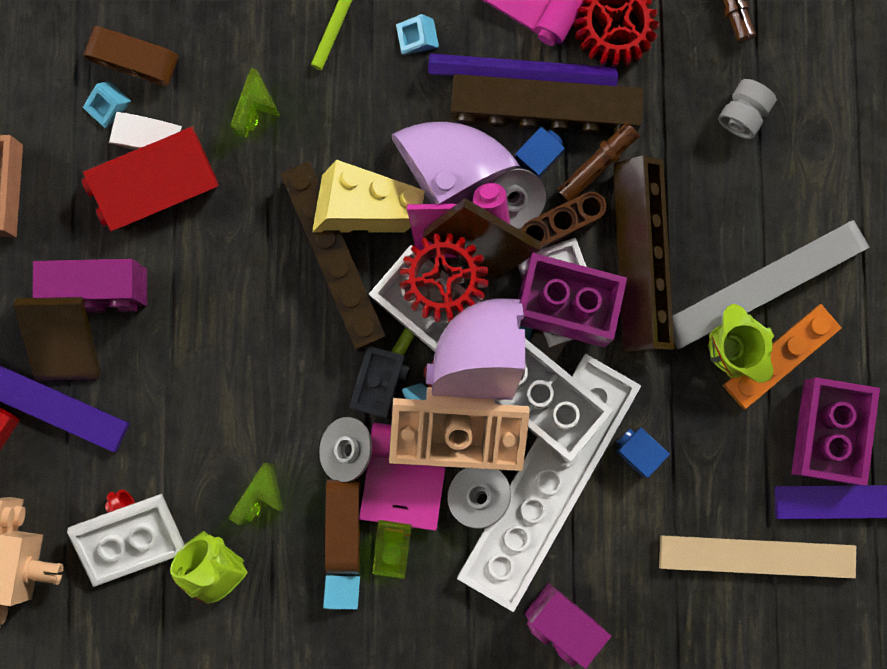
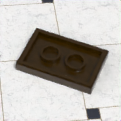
(494, 238)
(57, 338)

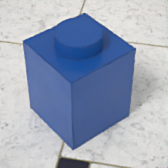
(540, 152)
(641, 451)

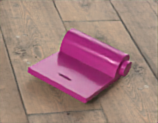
(545, 17)
(488, 196)
(400, 485)

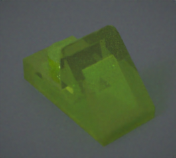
(253, 98)
(262, 487)
(391, 549)

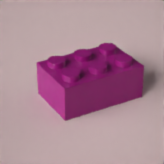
(99, 282)
(571, 300)
(835, 431)
(570, 629)

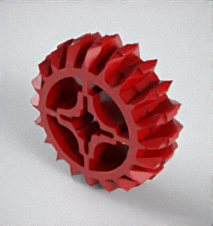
(626, 32)
(428, 280)

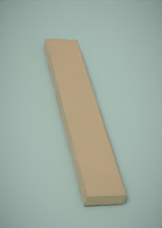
(757, 556)

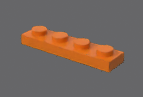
(786, 354)

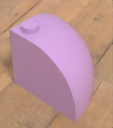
(452, 159)
(480, 352)

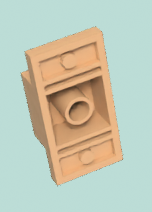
(458, 433)
(20, 558)

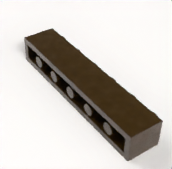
(545, 104)
(643, 255)
(334, 261)

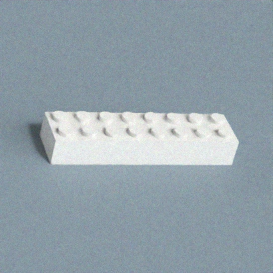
(559, 406)

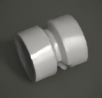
(749, 104)

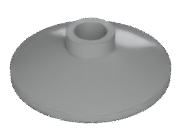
(529, 196)
(336, 446)
(467, 488)

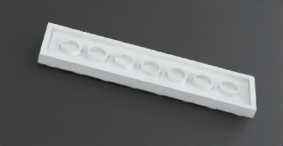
(543, 497)

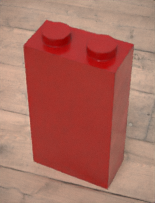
(149, 179)

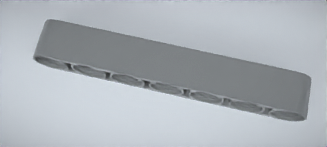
(769, 282)

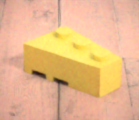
(363, 201)

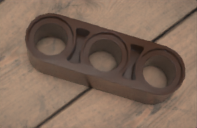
(131, 56)
(573, 213)
(342, 527)

